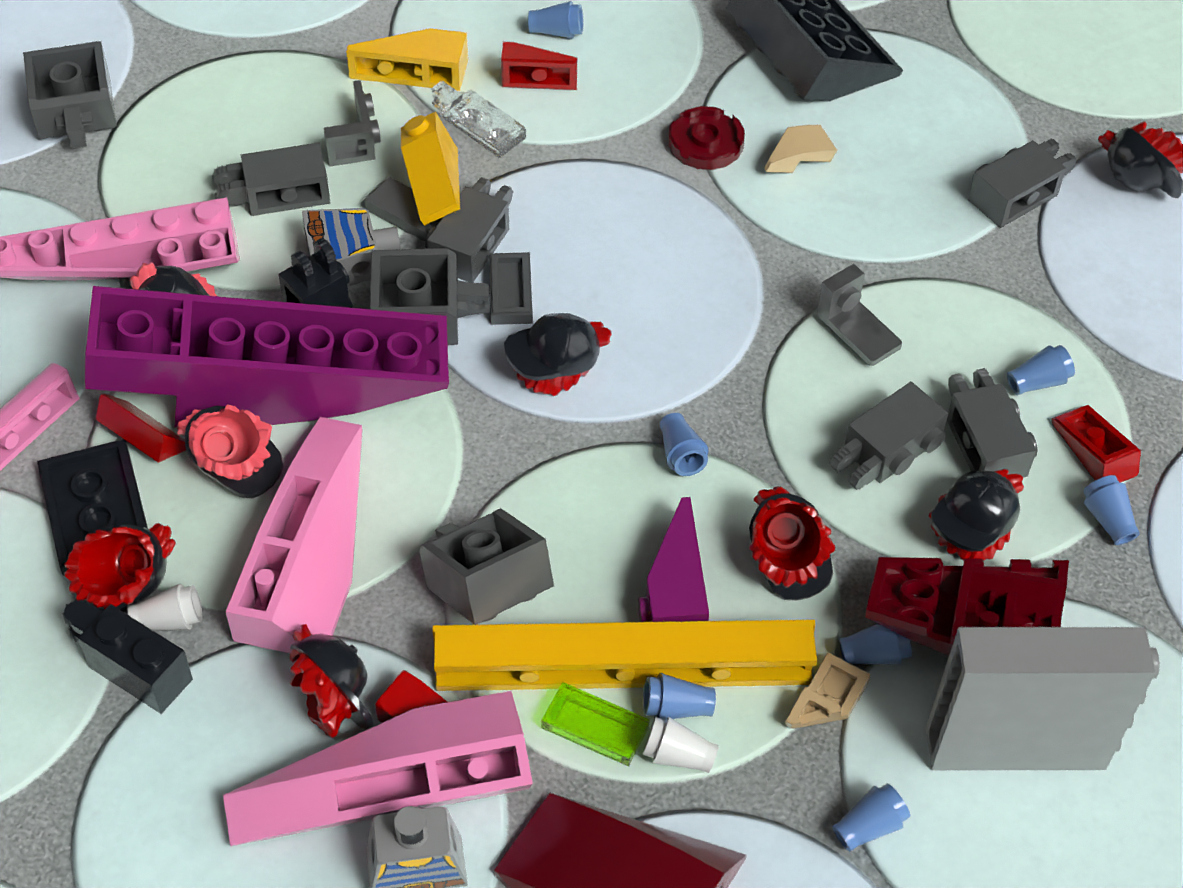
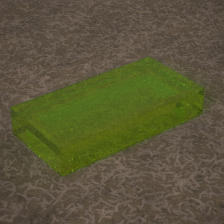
(595, 724)

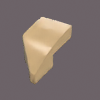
(800, 144)
(830, 694)

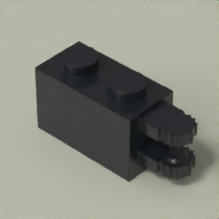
(316, 278)
(129, 653)

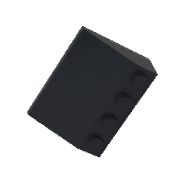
(815, 45)

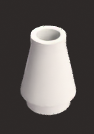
(169, 610)
(678, 746)

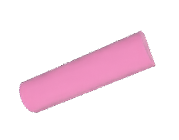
(34, 410)

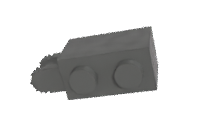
(275, 179)
(1019, 181)
(474, 228)
(989, 426)
(891, 436)

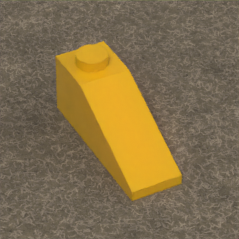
(411, 58)
(431, 166)

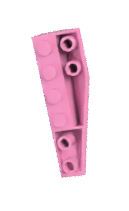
(115, 247)
(304, 545)
(415, 759)

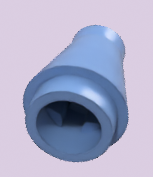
(557, 20)
(1044, 370)
(683, 447)
(1112, 508)
(875, 646)
(676, 698)
(873, 817)

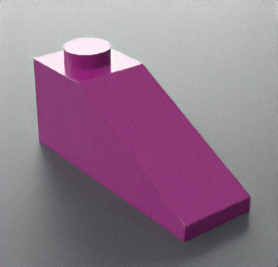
(676, 578)

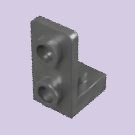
(356, 140)
(856, 325)

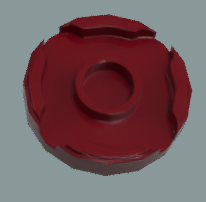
(706, 138)

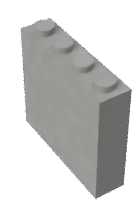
(1038, 697)

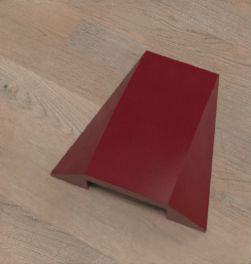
(934, 600)
(594, 848)

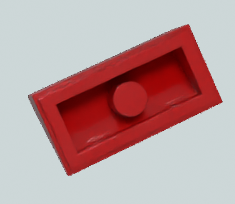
(138, 428)

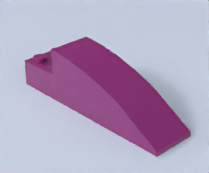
(261, 354)

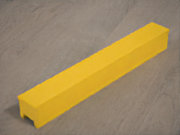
(623, 654)

